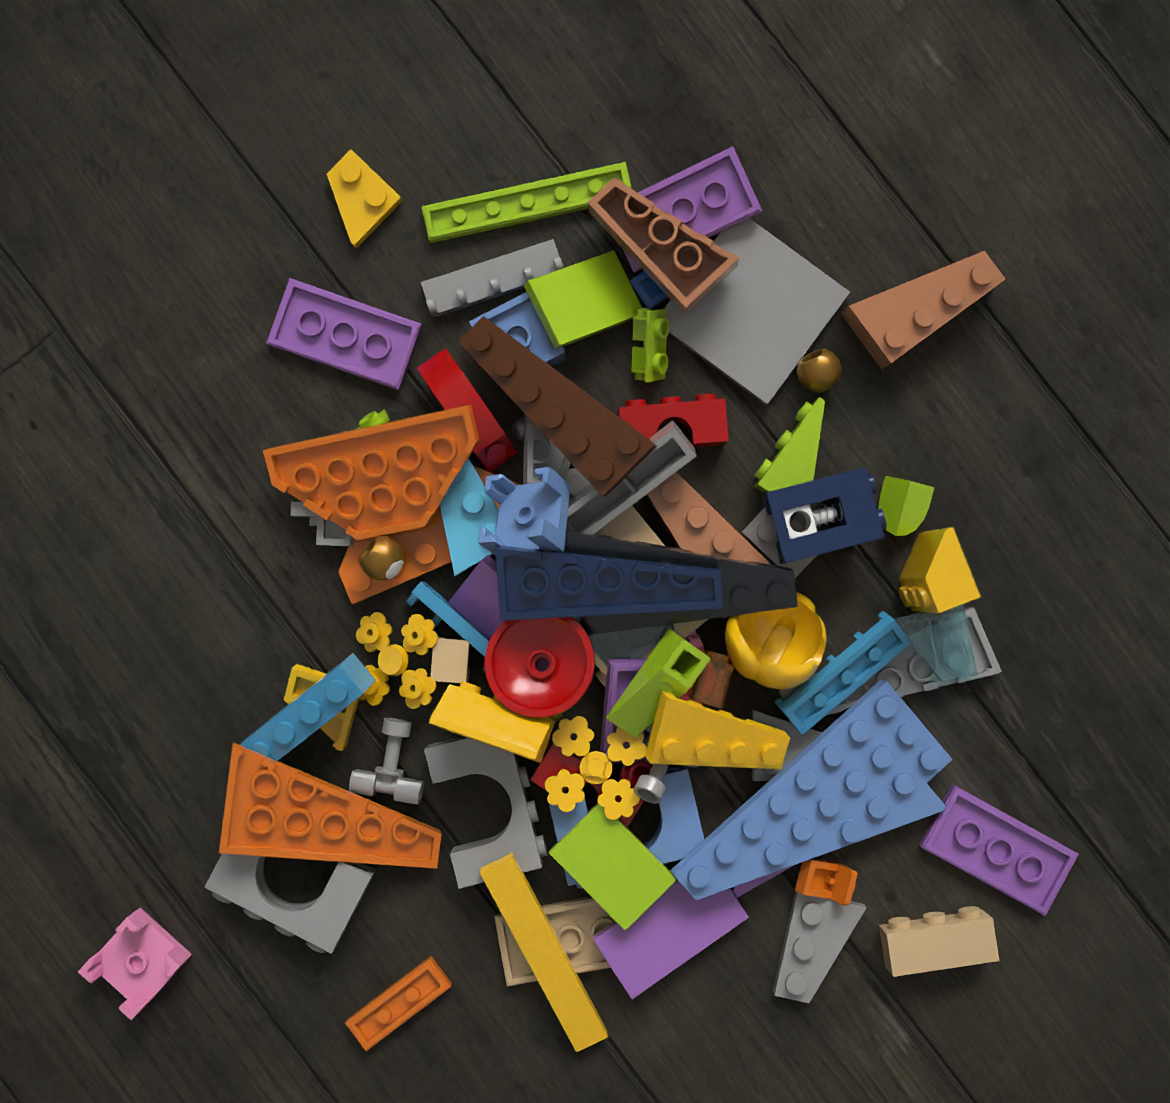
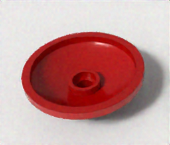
(513, 661)

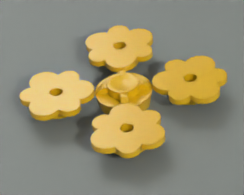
(394, 658)
(594, 768)

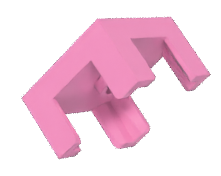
(137, 961)

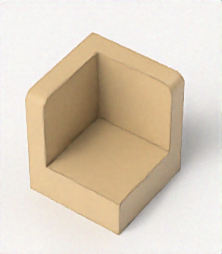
(450, 661)

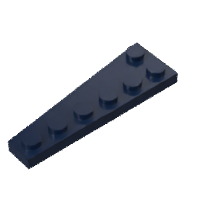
(573, 585)

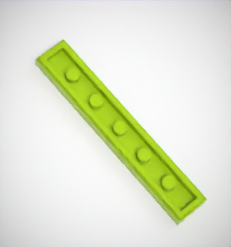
(518, 203)

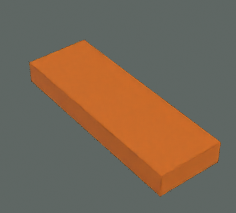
(398, 1003)

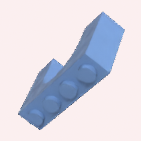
(678, 826)

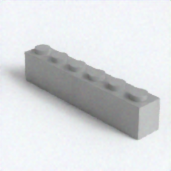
(591, 511)

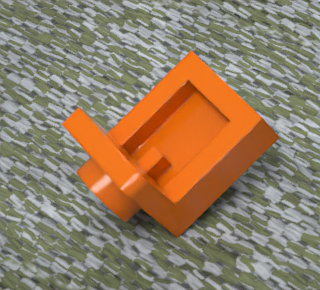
(826, 880)

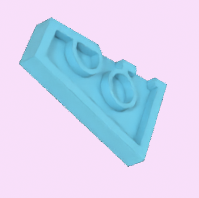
(463, 514)

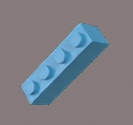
(311, 709)

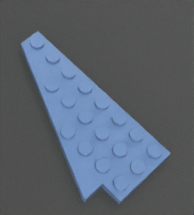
(841, 789)

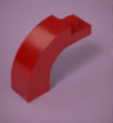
(455, 391)

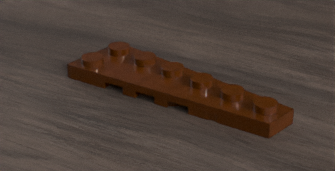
(579, 425)

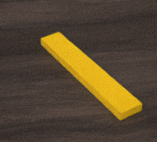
(543, 952)

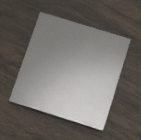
(760, 314)

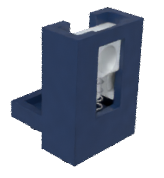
(851, 508)

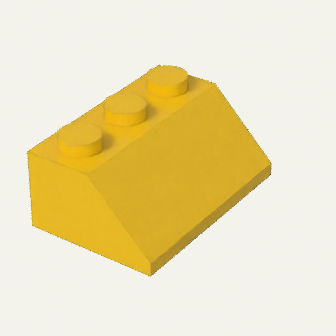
(936, 574)
(491, 722)

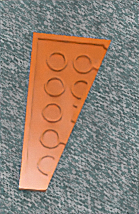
(299, 816)

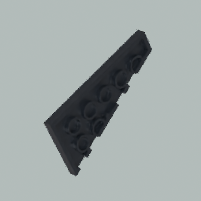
(745, 585)

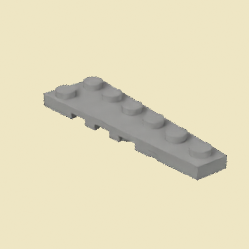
(911, 673)

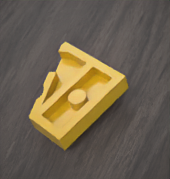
(361, 197)

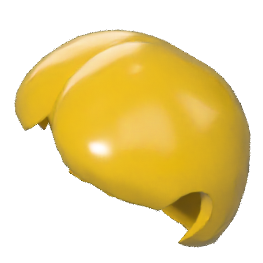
(777, 645)

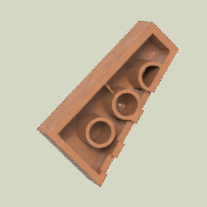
(667, 250)
(912, 311)
(696, 524)

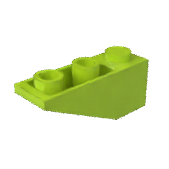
(797, 452)
(669, 668)

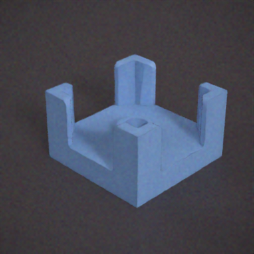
(523, 324)
(528, 513)

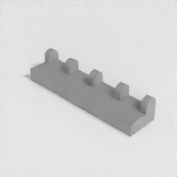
(490, 278)

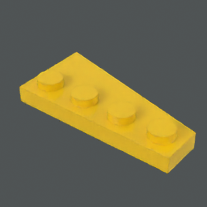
(705, 737)

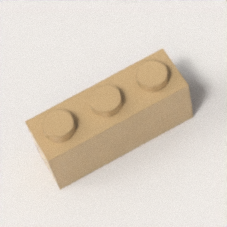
(938, 941)

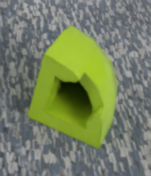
(904, 504)

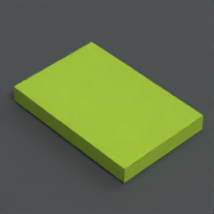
(583, 299)
(612, 866)

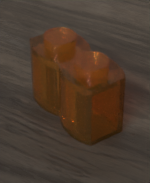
(713, 681)

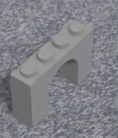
(466, 757)
(318, 922)

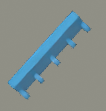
(447, 613)
(844, 673)

